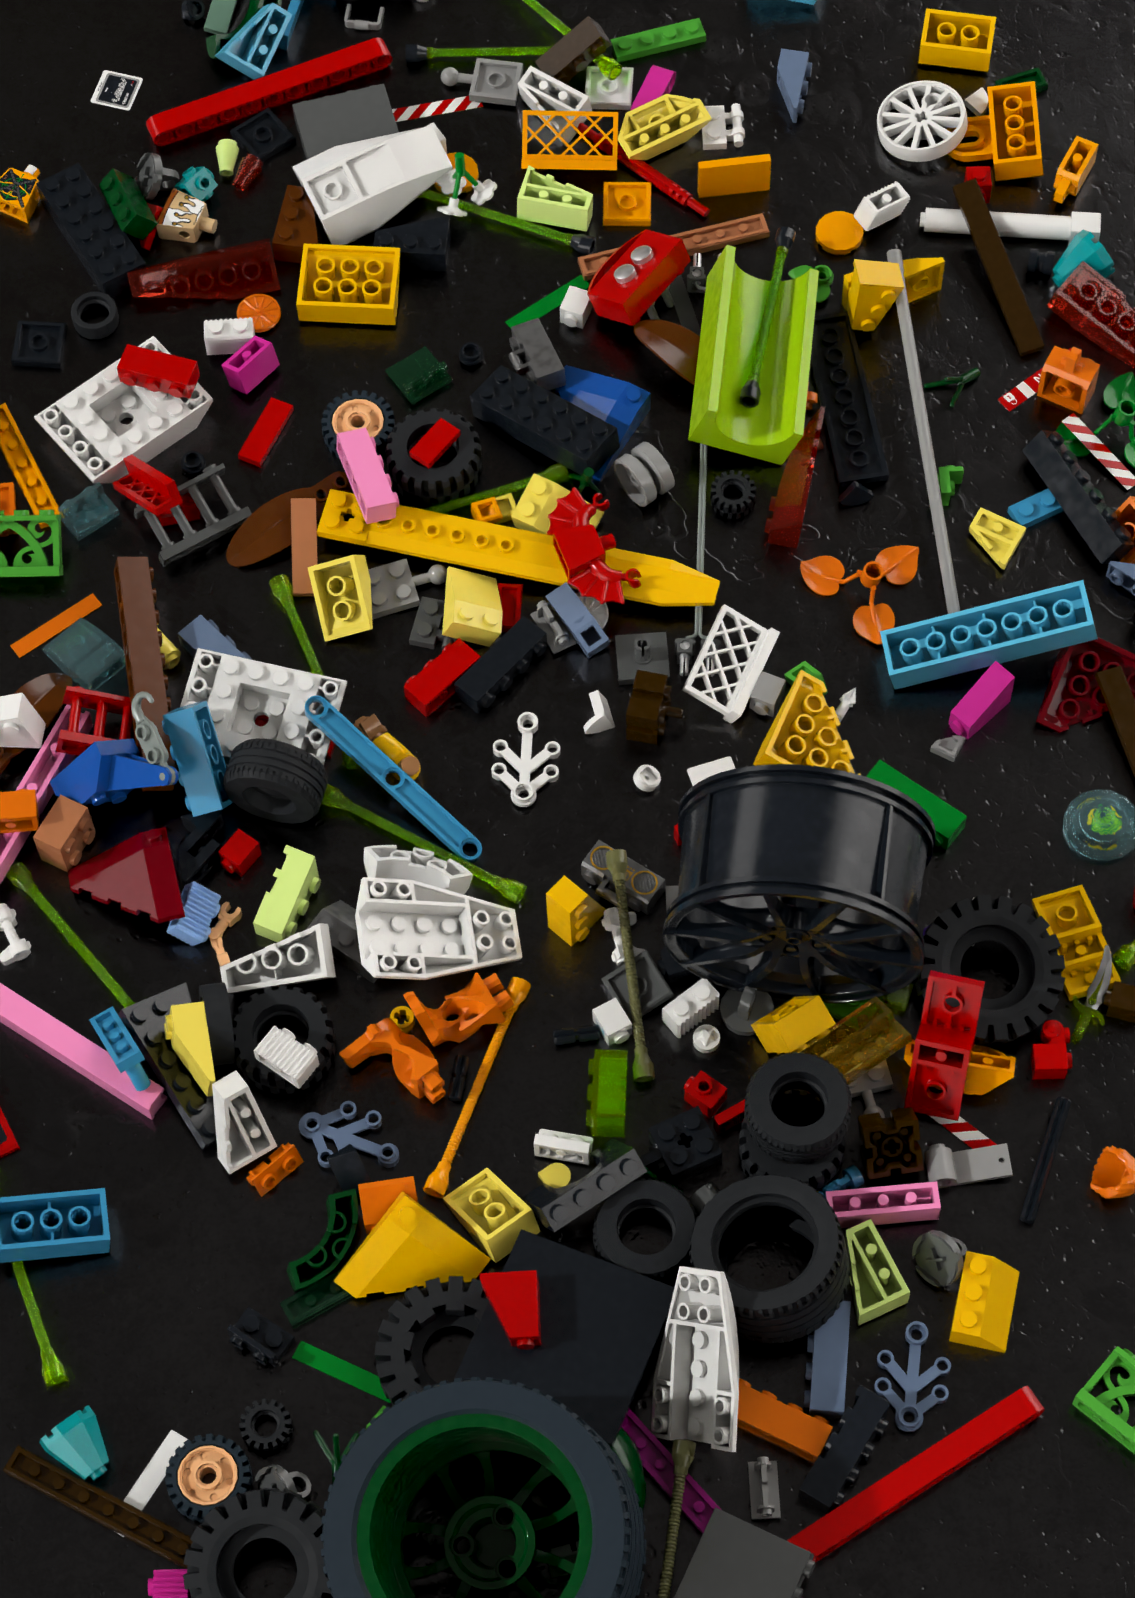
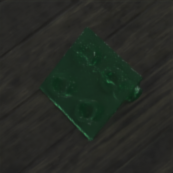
(419, 375)

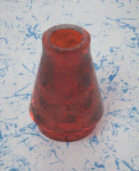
(248, 170)

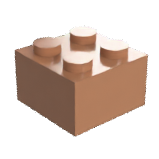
(64, 833)

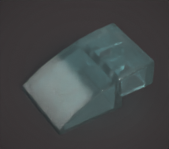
(86, 654)

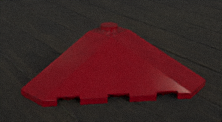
(1073, 688)
(136, 874)

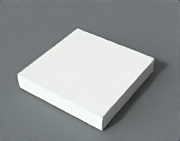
(608, 93)

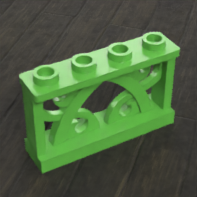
(39, 565)
(1099, 1408)

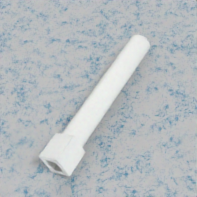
(1016, 224)

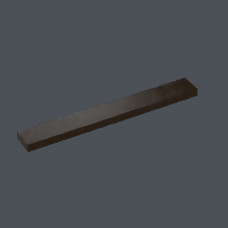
(998, 267)
(98, 1505)

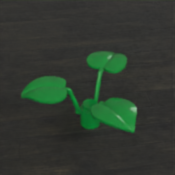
(1117, 396)

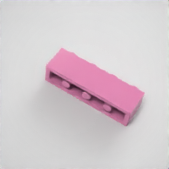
(367, 475)
(886, 1204)

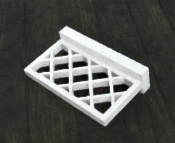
(751, 669)

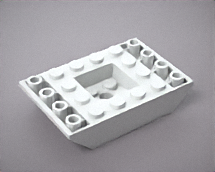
(90, 418)
(247, 688)

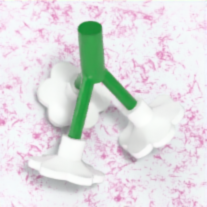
(454, 182)

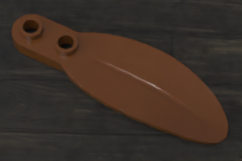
(672, 344)
(269, 527)
(46, 697)

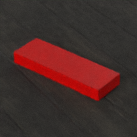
(265, 432)

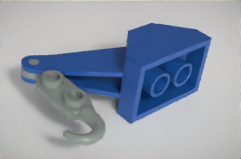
(114, 767)

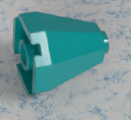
(1085, 250)
(78, 1444)

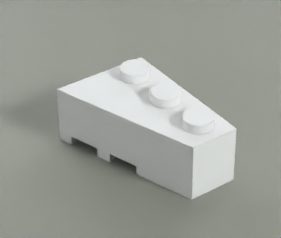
(549, 94)
(238, 1124)

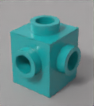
(197, 183)

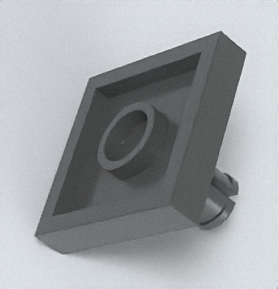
(643, 653)

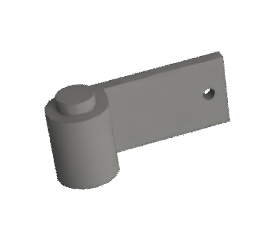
(967, 1165)

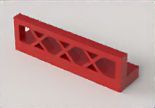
(149, 483)

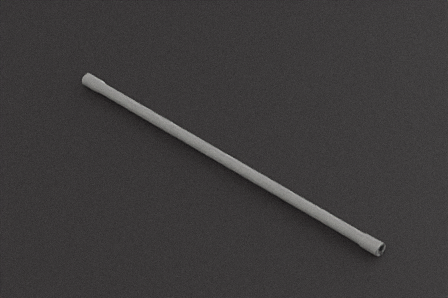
(925, 442)

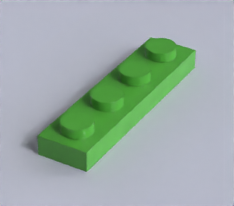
(658, 40)

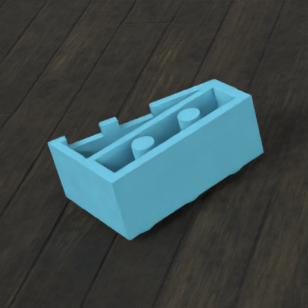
(256, 41)

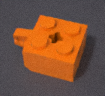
(1068, 379)

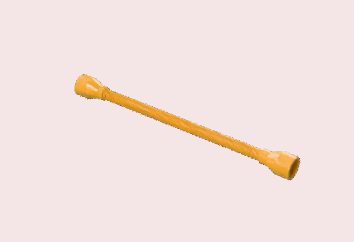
(439, 1179)

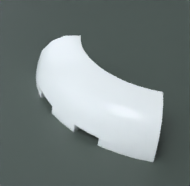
(416, 865)

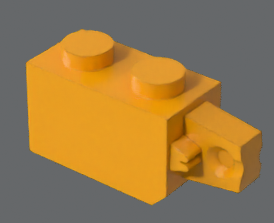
(1074, 168)

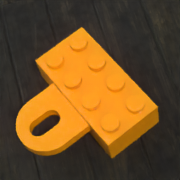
(1007, 134)

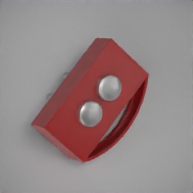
(637, 276)

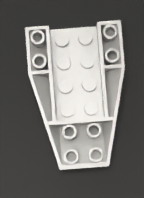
(371, 180)
(429, 931)
(698, 1363)

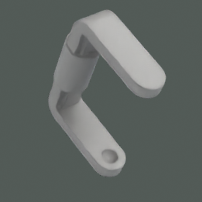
(361, 24)

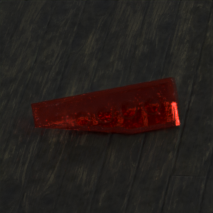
(215, 274)
(1097, 311)
(794, 487)

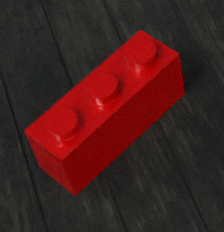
(158, 371)
(437, 679)

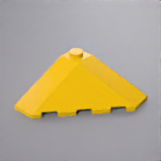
(806, 730)
(407, 1250)

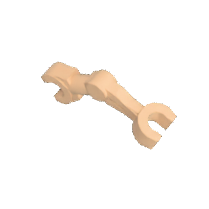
(215, 937)

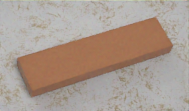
(303, 544)

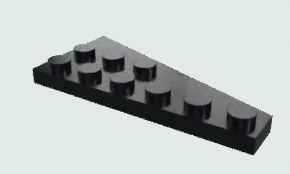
(146, 1026)

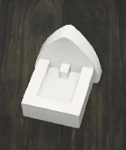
(603, 718)

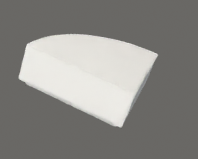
(977, 102)

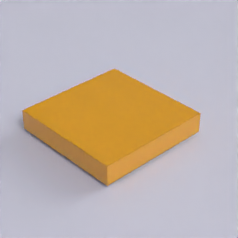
(627, 204)

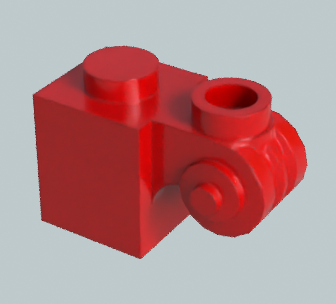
(1051, 1058)

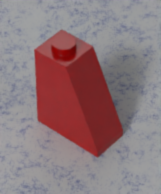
(516, 1305)

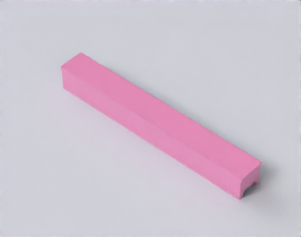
(38, 777)
(76, 1052)

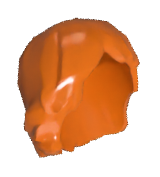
(1114, 1173)

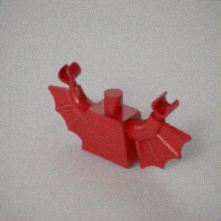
(584, 551)

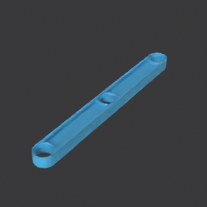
(378, 765)

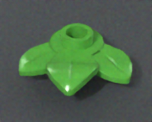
(823, 289)

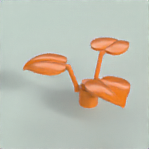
(896, 563)

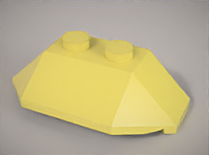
(661, 125)

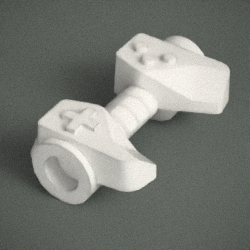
(612, 924)
(18, 947)

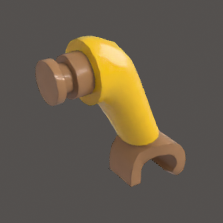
(395, 750)

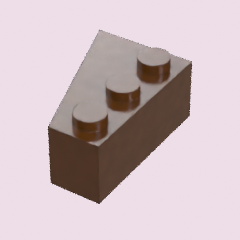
(294, 226)

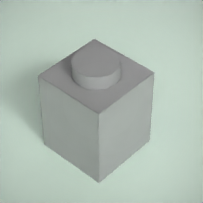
(767, 694)

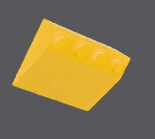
(349, 284)

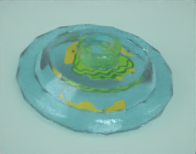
(1100, 824)

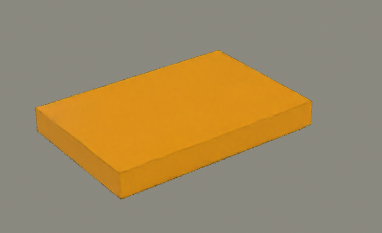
(734, 175)

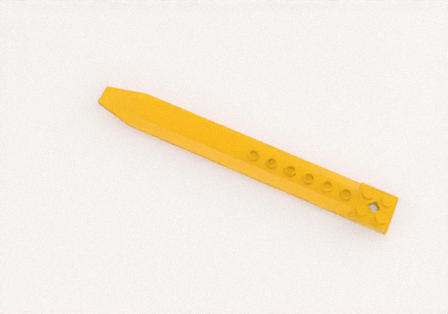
(506, 551)

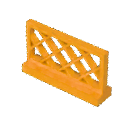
(571, 162)

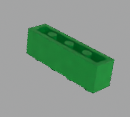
(946, 819)

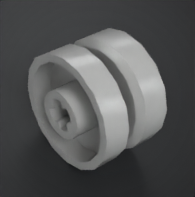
(644, 474)

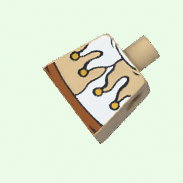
(184, 218)

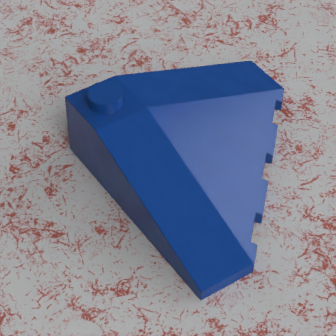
(609, 400)

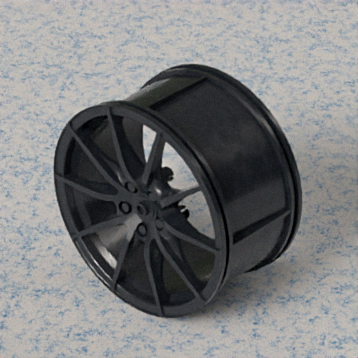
(800, 883)

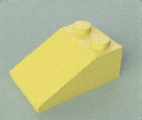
(540, 501)
(342, 596)
(472, 607)
(190, 1041)
(491, 1213)

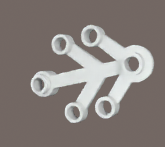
(525, 765)

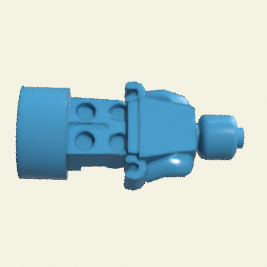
(852, 1179)

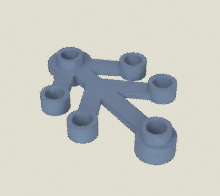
(346, 1134)
(912, 1382)

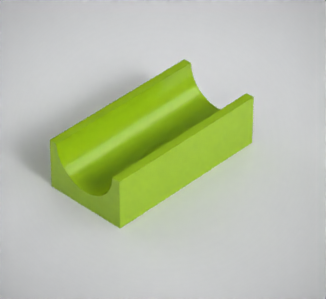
(725, 357)

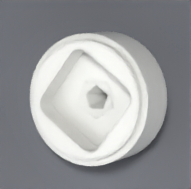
(647, 778)
(706, 1038)

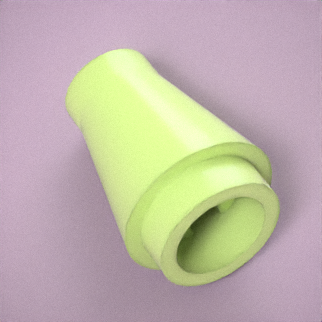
(227, 154)

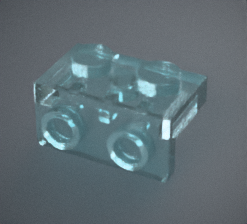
(87, 511)

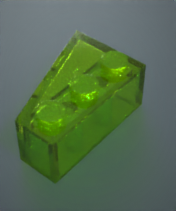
(607, 1093)

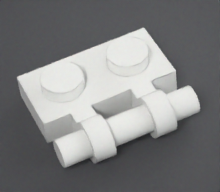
(715, 133)

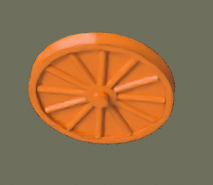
(262, 309)

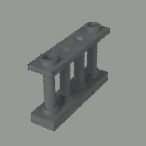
(214, 528)

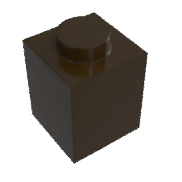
(1121, 1002)

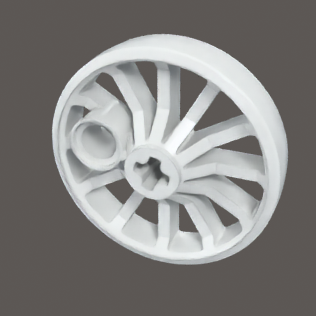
(923, 121)

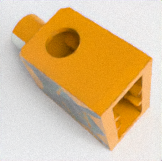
(19, 192)

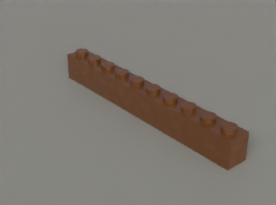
(143, 645)

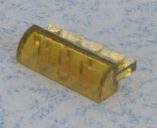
(861, 1040)

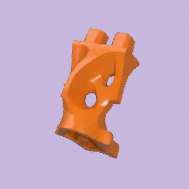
(472, 1004)
(410, 1058)

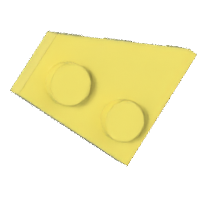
(996, 535)

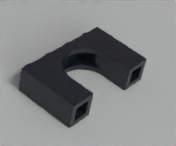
(615, 1168)

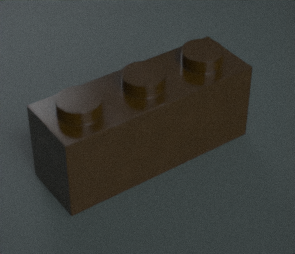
(574, 51)

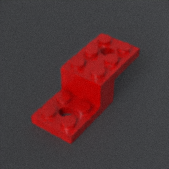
(944, 1045)

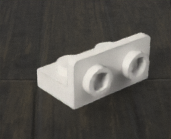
(563, 1146)

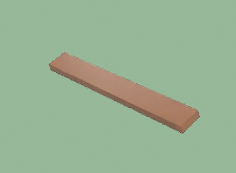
(696, 240)

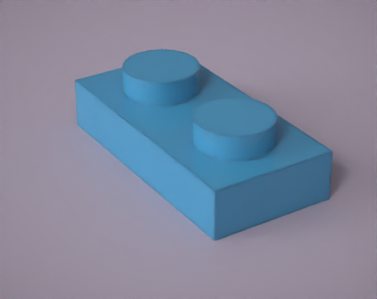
(1034, 509)

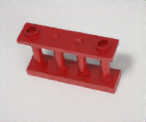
(75, 743)

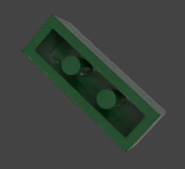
(128, 204)

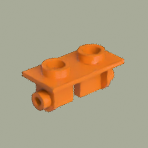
(282, 1163)

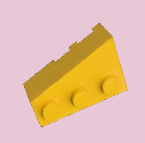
(872, 292)
(571, 911)

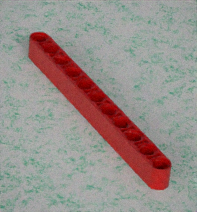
(268, 91)
(919, 1474)

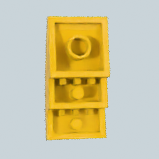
(921, 278)
(1079, 935)

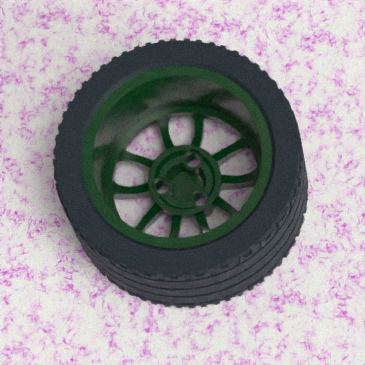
(469, 1417)

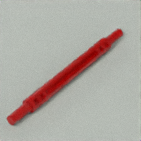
(648, 173)

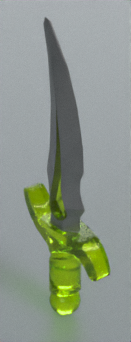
(1094, 996)

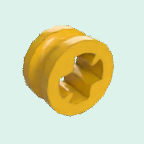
(403, 1010)

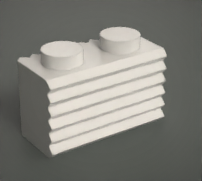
(881, 206)
(227, 335)
(690, 1007)
(287, 1056)

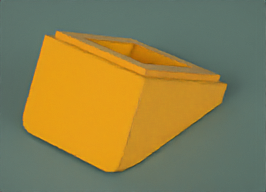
(486, 510)

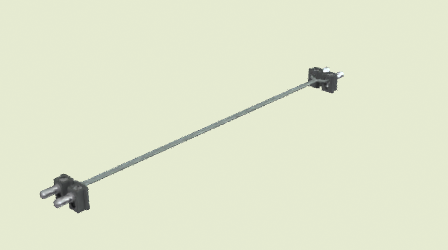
(686, 646)

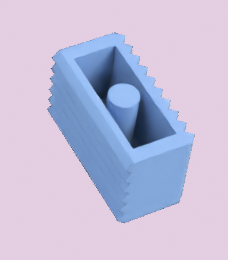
(199, 908)

